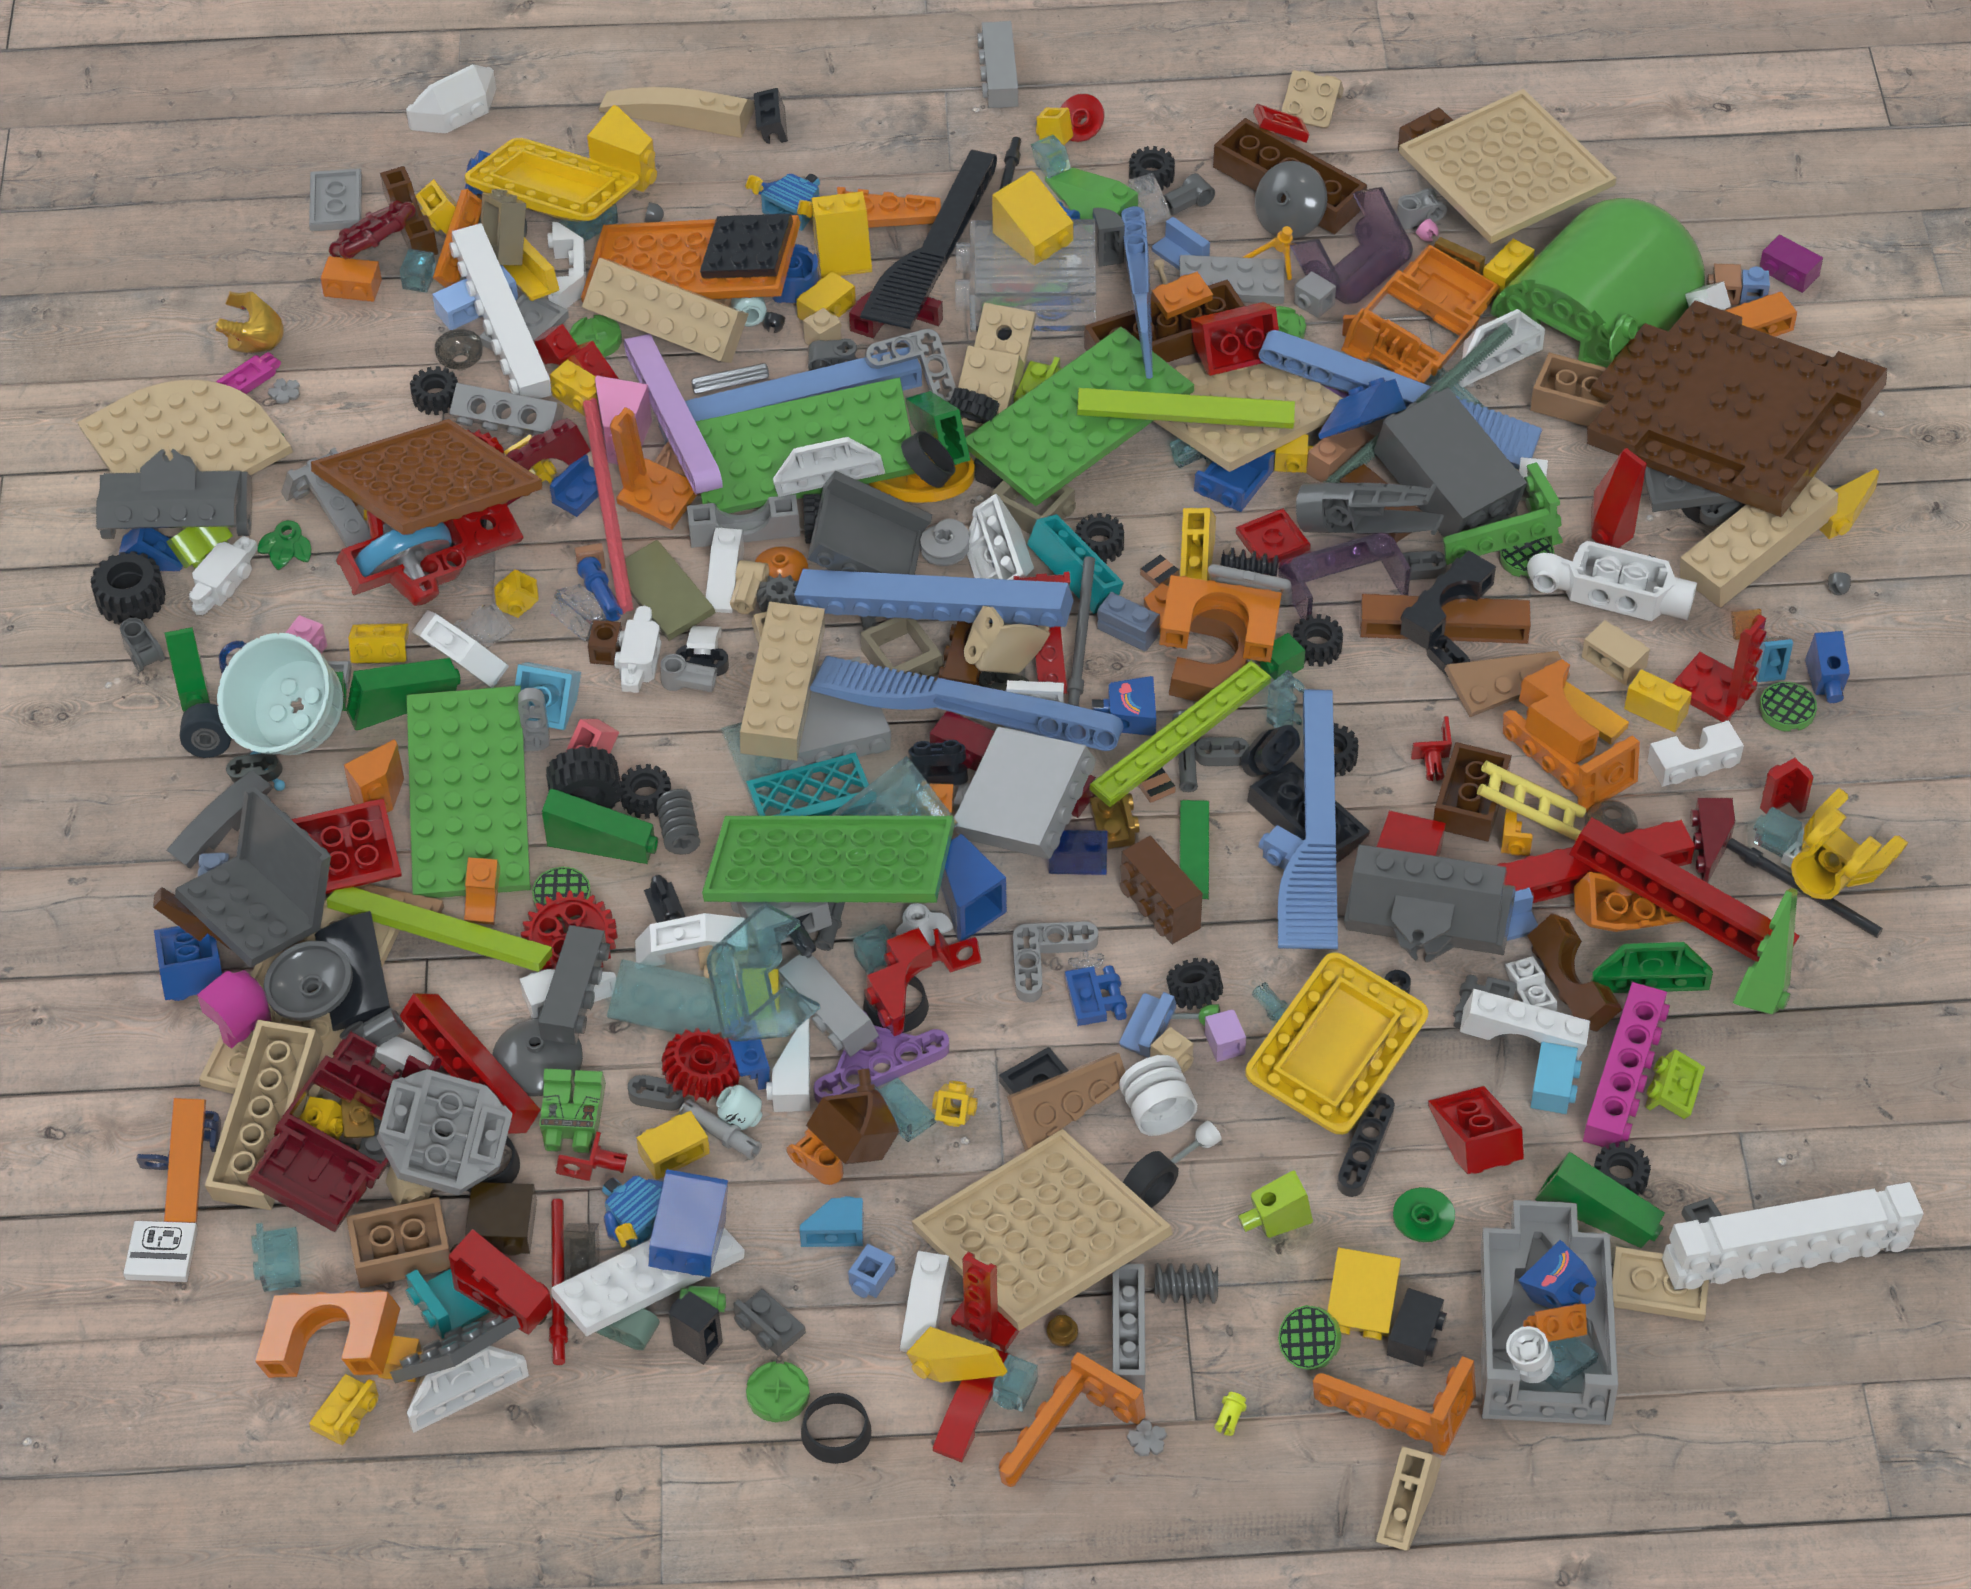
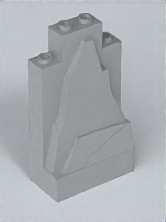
(1505, 1306)

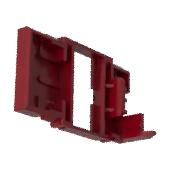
(310, 1167)

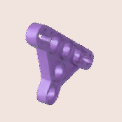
(889, 1052)

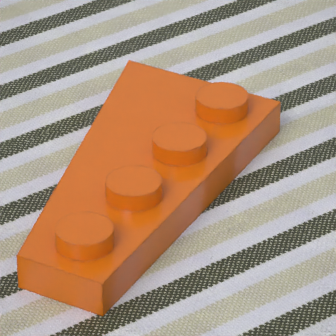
(898, 211)

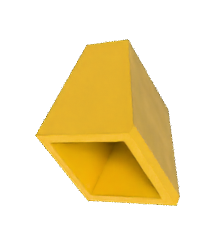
(624, 145)
(1030, 219)
(841, 234)
(1364, 1292)

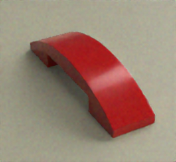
(964, 1415)

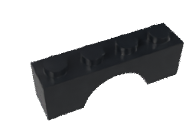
(1466, 579)

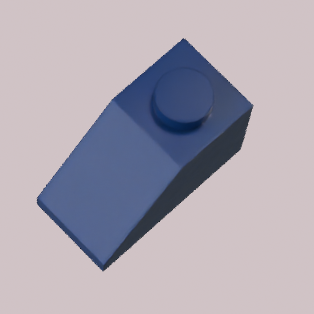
(152, 544)

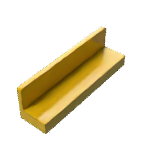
(535, 275)

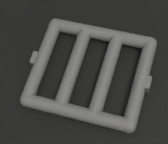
(1251, 579)

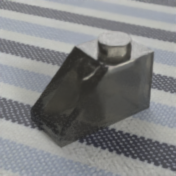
(580, 1248)

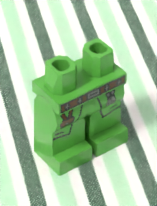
(569, 1115)

